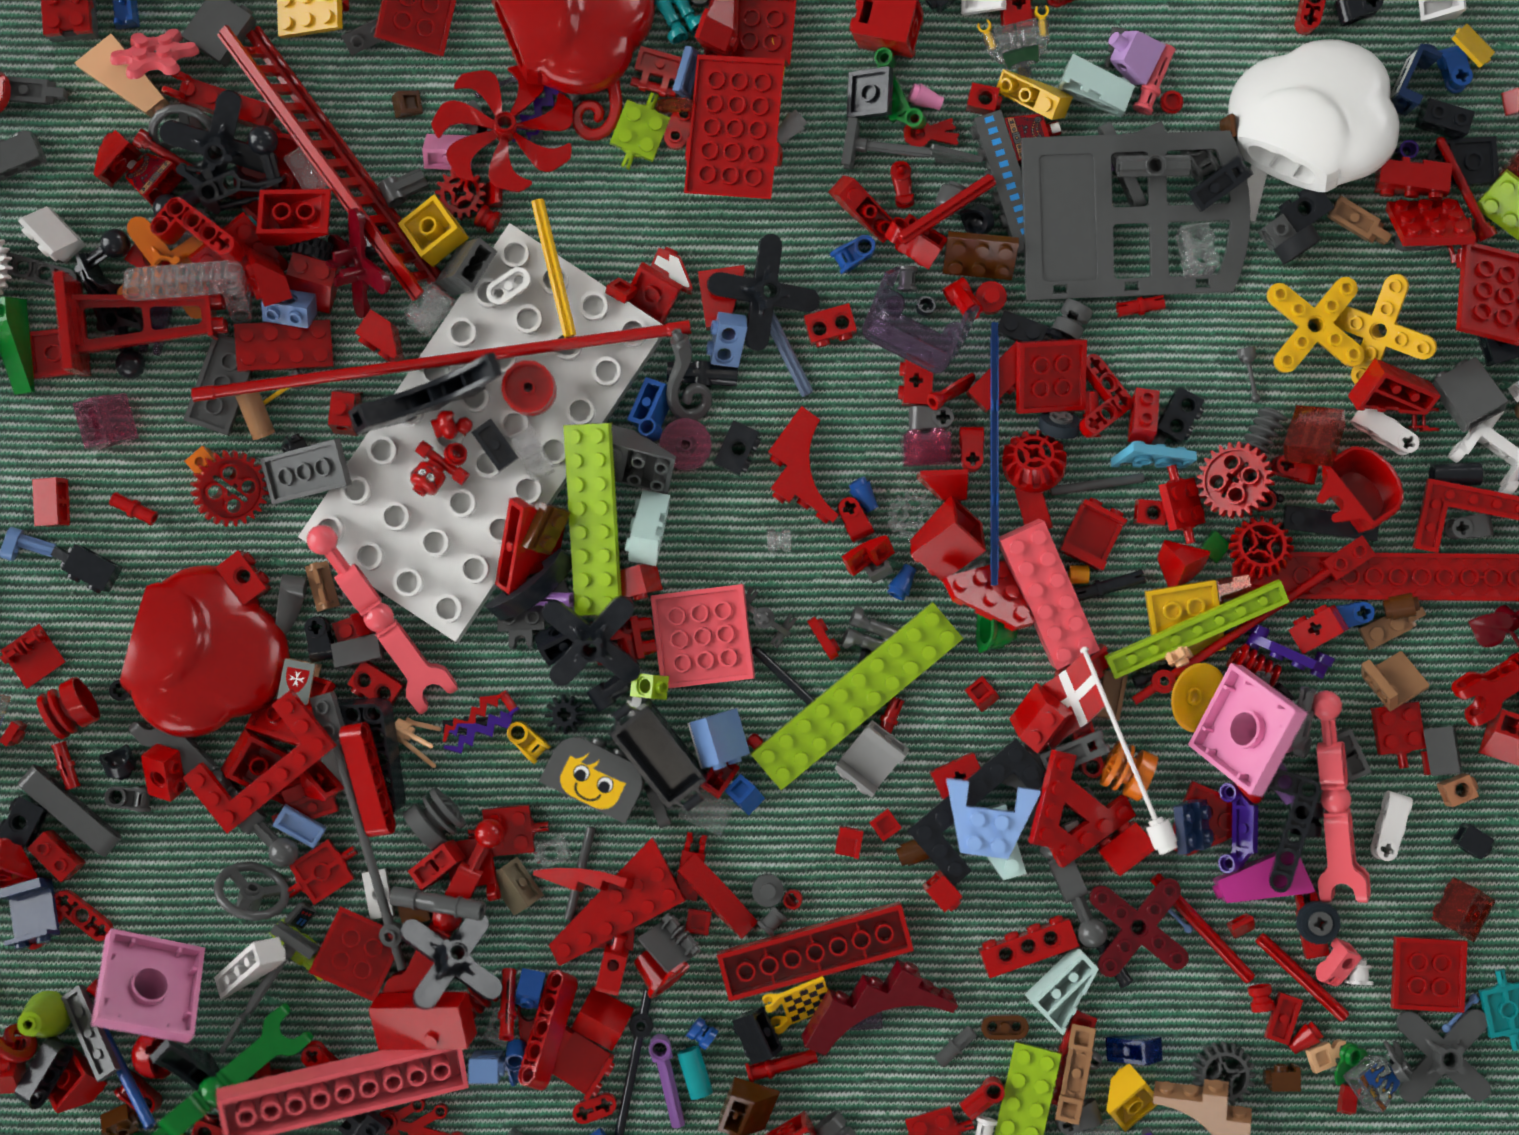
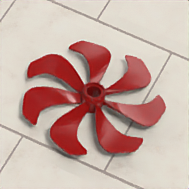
(500, 169)

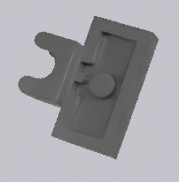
(523, 626)

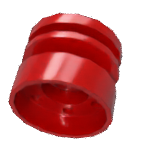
(68, 708)

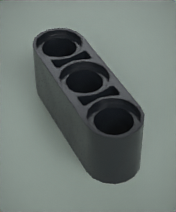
(44, 1072)

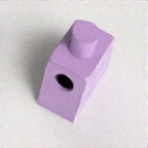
(1135, 55)

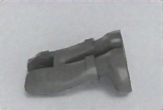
(859, 620)

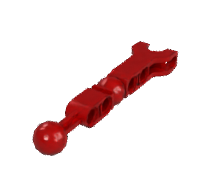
(1489, 690)
(488, 835)

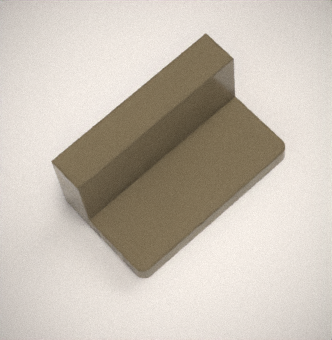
(517, 886)

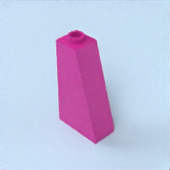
(1253, 884)

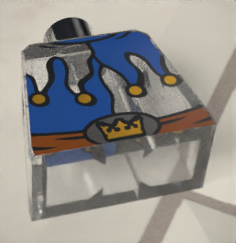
(1373, 1082)

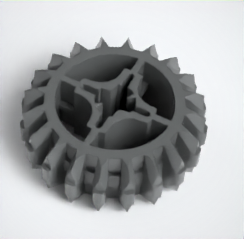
(1232, 1071)

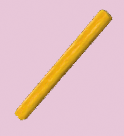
(553, 268)

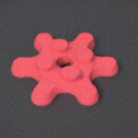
(142, 57)

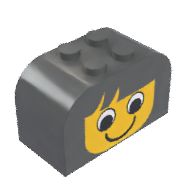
(594, 776)

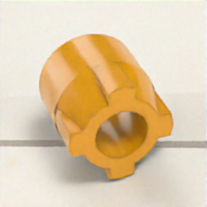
(1079, 574)

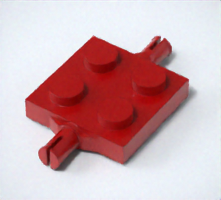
(1181, 504)
(1398, 731)
(517, 826)
(322, 871)
(937, 1123)

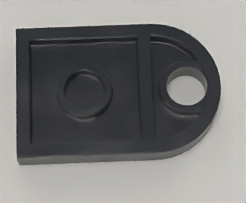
(1475, 157)

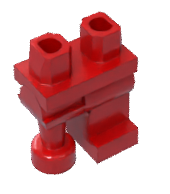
(630, 637)

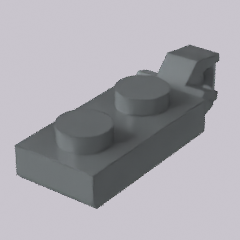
(35, 91)

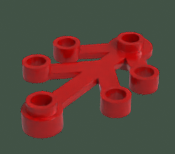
(417, 1126)

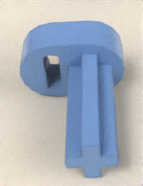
(17, 539)

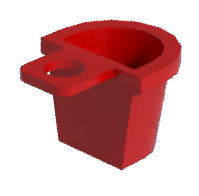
(655, 976)

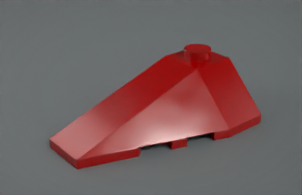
(719, 27)

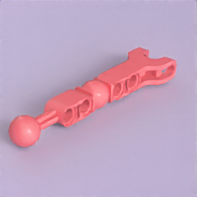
(381, 619)
(1336, 801)

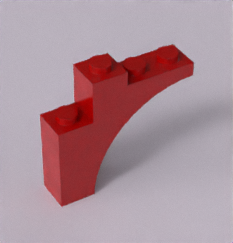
(796, 480)

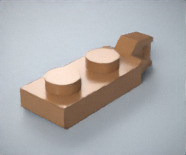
(1358, 221)
(1385, 629)

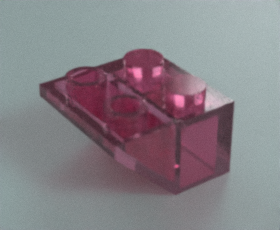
(105, 421)
(926, 448)

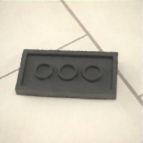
(218, 369)
(306, 471)

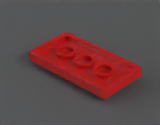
(283, 347)

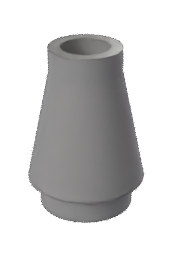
(790, 126)

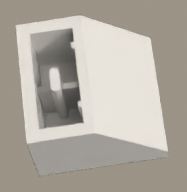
(51, 234)

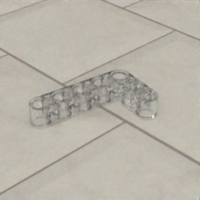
(193, 280)

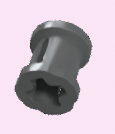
(907, 279)
(772, 920)

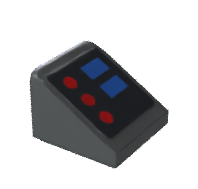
(300, 915)

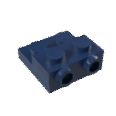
(1193, 826)

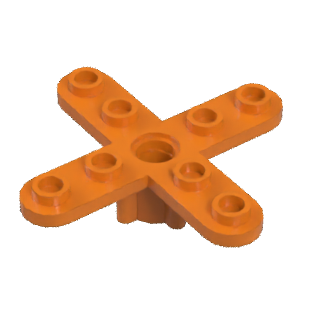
(158, 252)

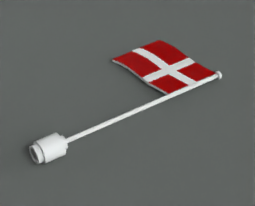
(1084, 695)

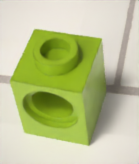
(650, 686)

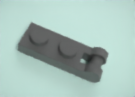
(1081, 749)

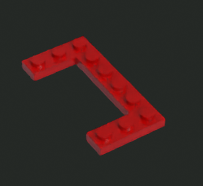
(1441, 495)
(233, 811)

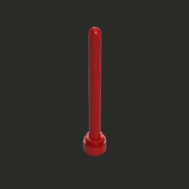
(144, 141)
(1484, 228)

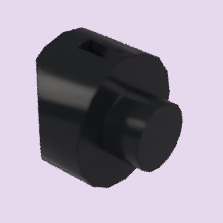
(977, 219)
(118, 763)

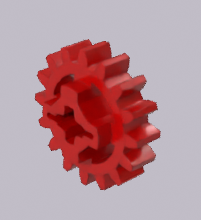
(458, 202)

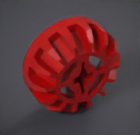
(1038, 471)

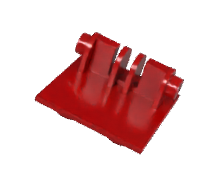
(32, 656)

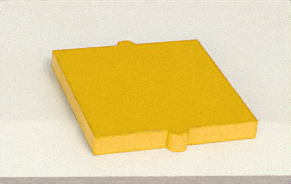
(1473, 45)

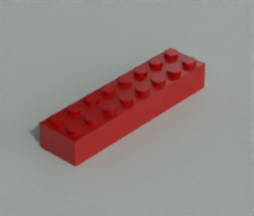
(814, 951)

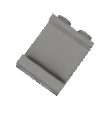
(871, 758)

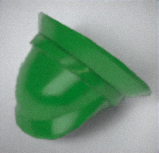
(992, 634)

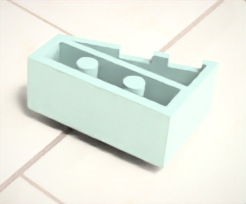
(1063, 987)

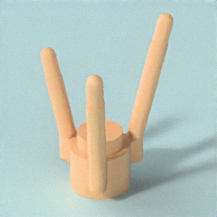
(406, 732)

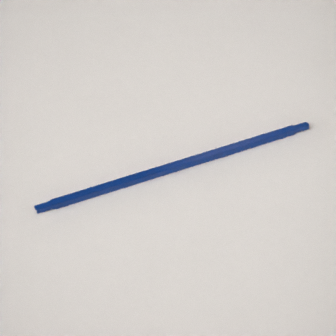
(994, 453)

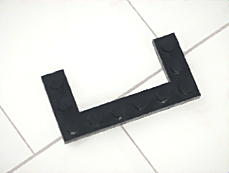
(929, 828)

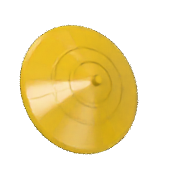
(1194, 693)

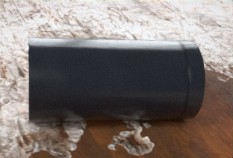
(1459, 473)

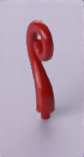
(609, 125)
(13, 1055)

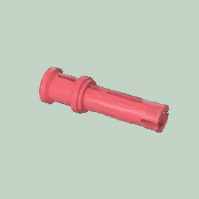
(1151, 90)

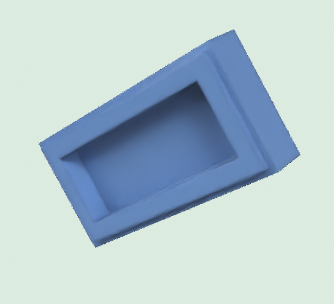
(686, 73)
(299, 826)

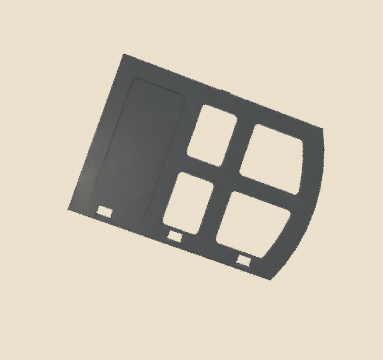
(1073, 216)

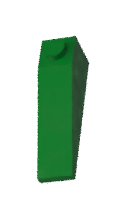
(16, 344)

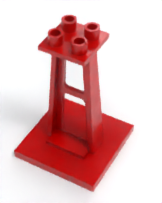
(73, 327)

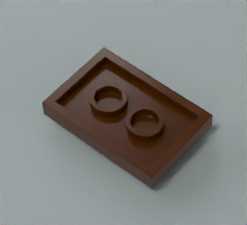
(980, 255)

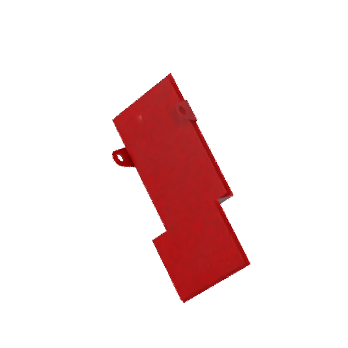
(738, 106)

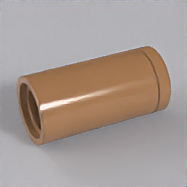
(255, 415)

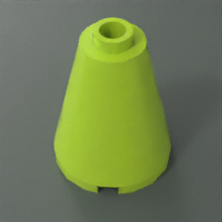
(44, 1016)

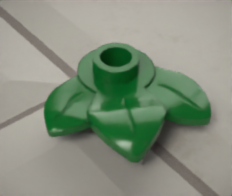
(1349, 1057)

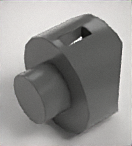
(767, 890)

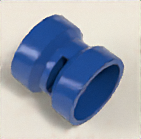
(698, 1029)

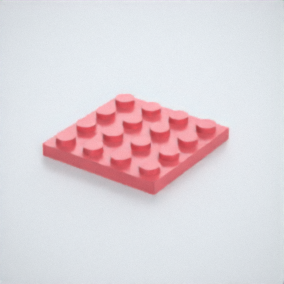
(703, 636)

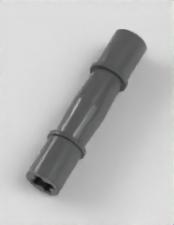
(437, 903)

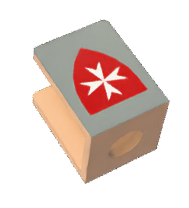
(299, 677)

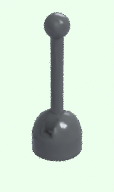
(1247, 356)

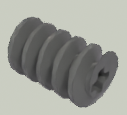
(1264, 429)

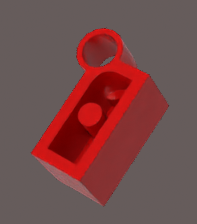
(922, 249)

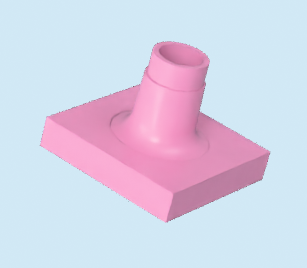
(1247, 729)
(148, 986)

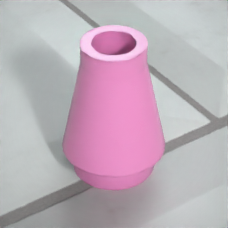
(924, 97)

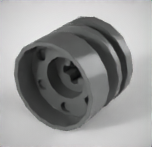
(437, 816)

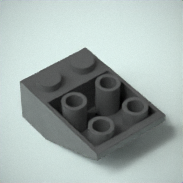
(641, 461)

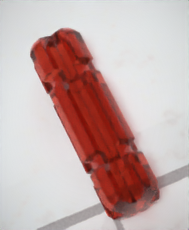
(674, 105)

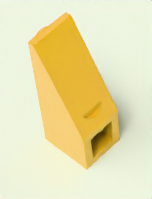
(1034, 95)

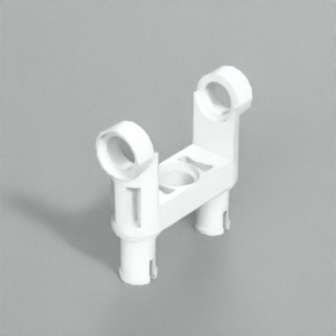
(1497, 444)

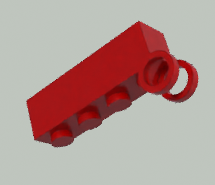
(204, 97)

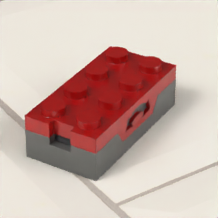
(69, 20)

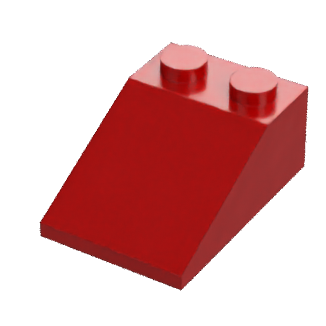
(292, 215)
(251, 758)

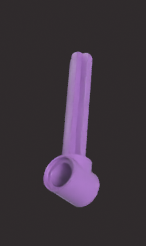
(667, 1079)

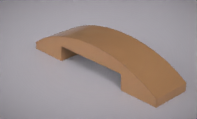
(1076, 1074)

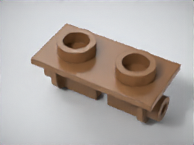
(322, 586)

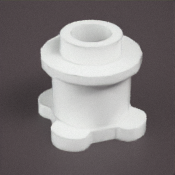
(1360, 974)

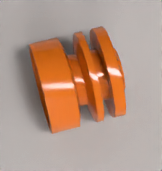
(1118, 770)

